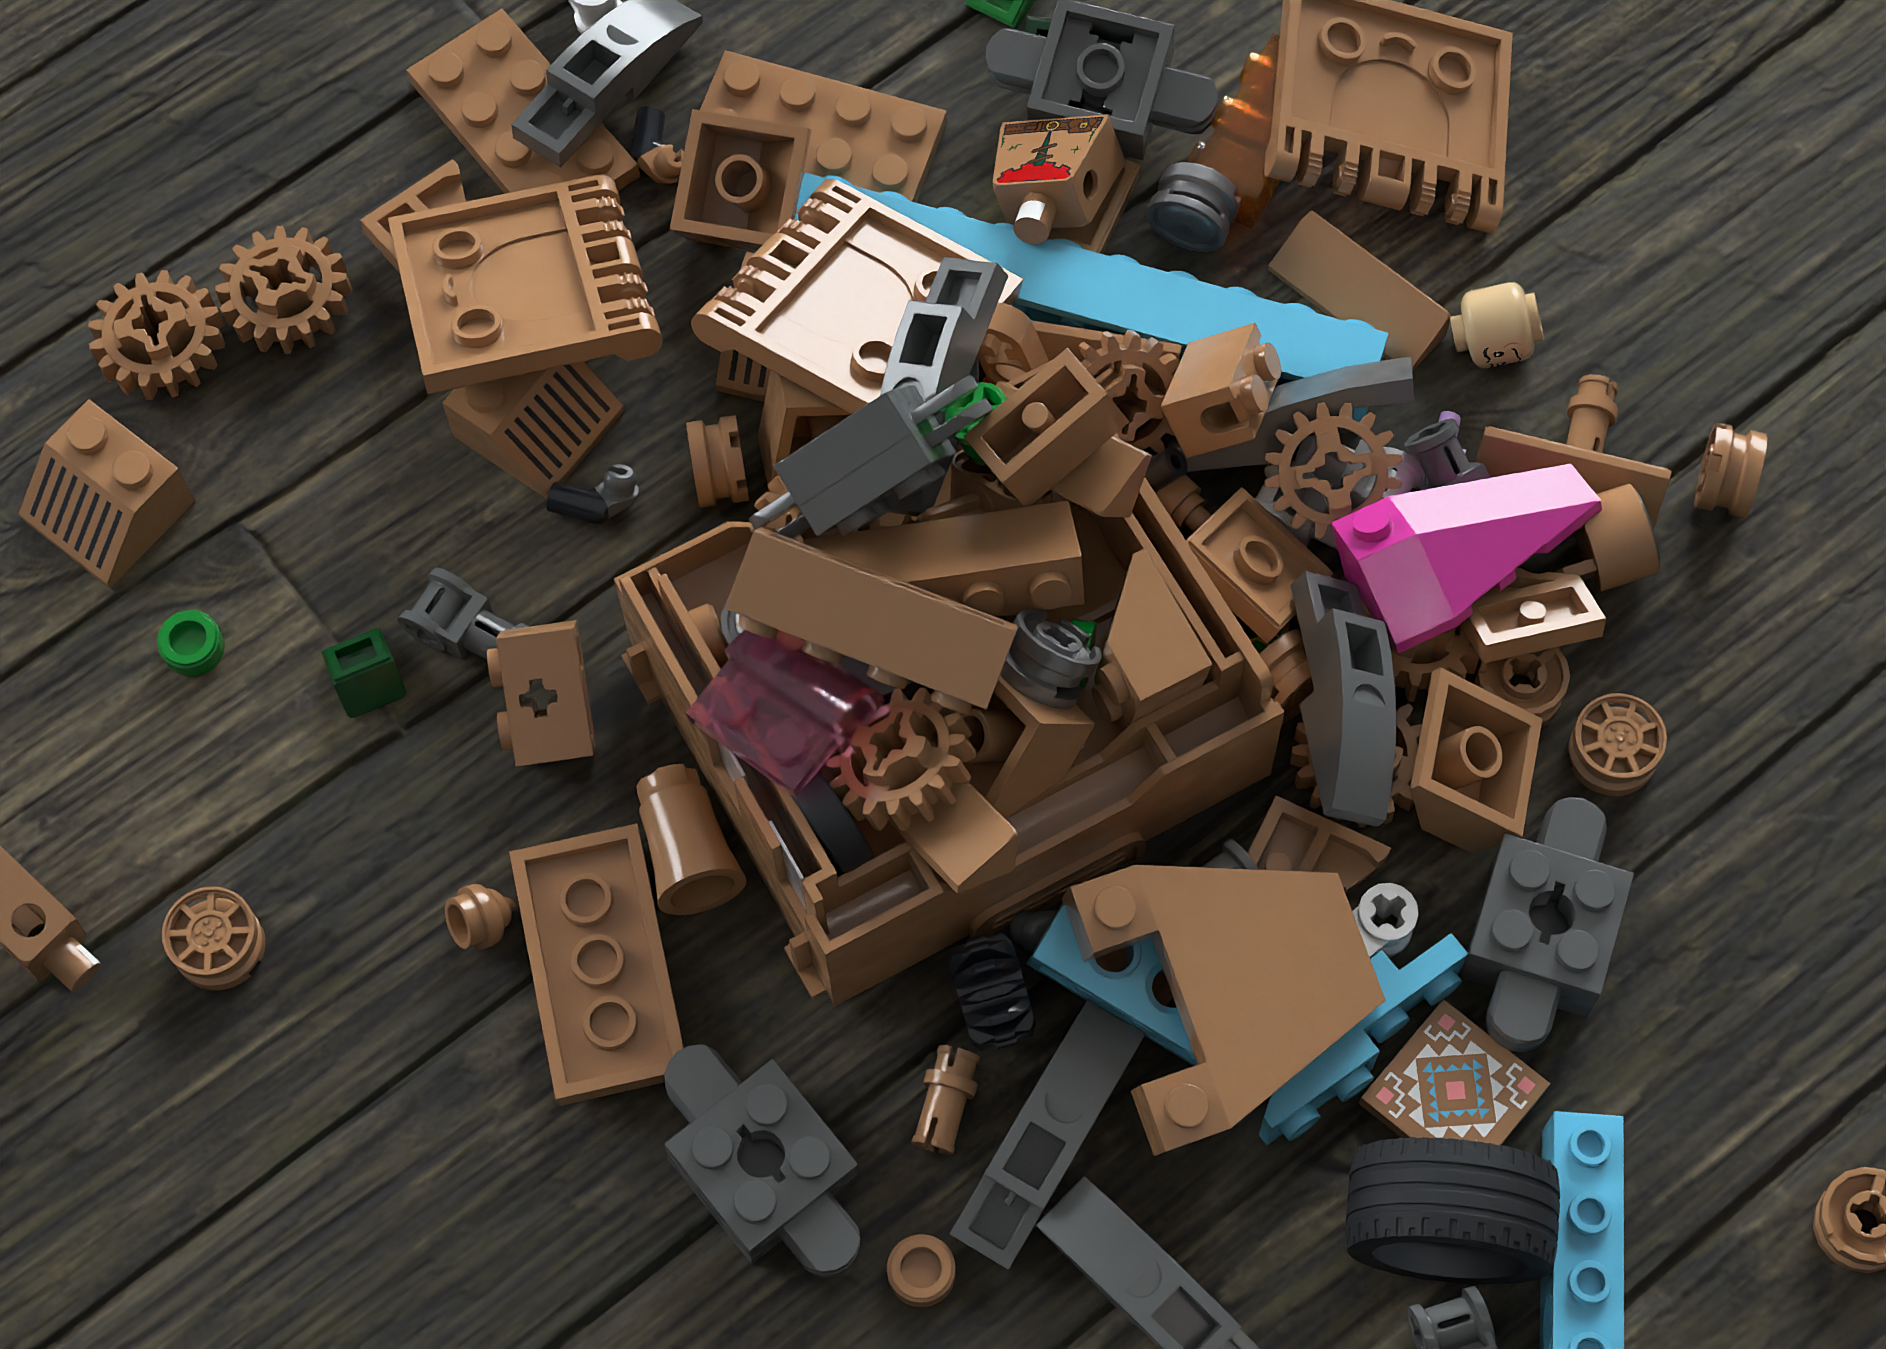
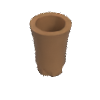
(686, 843)

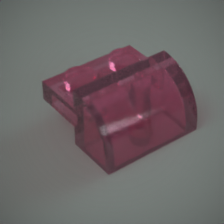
(783, 707)

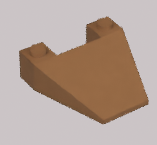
(1258, 971)

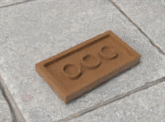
(482, 87)
(855, 131)
(597, 963)

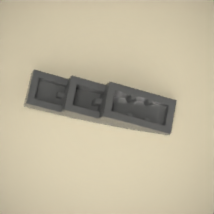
(1360, 385)

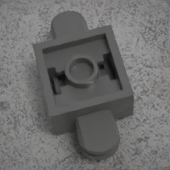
(1105, 57)
(867, 457)
(1546, 925)
(762, 1161)

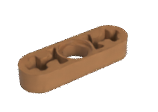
(1010, 345)

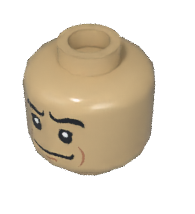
(1497, 325)

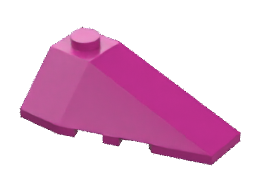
(1444, 547)

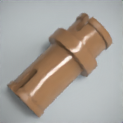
(1592, 412)
(946, 1097)

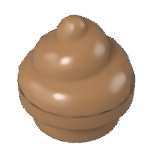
(478, 916)

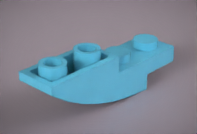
(1346, 1063)

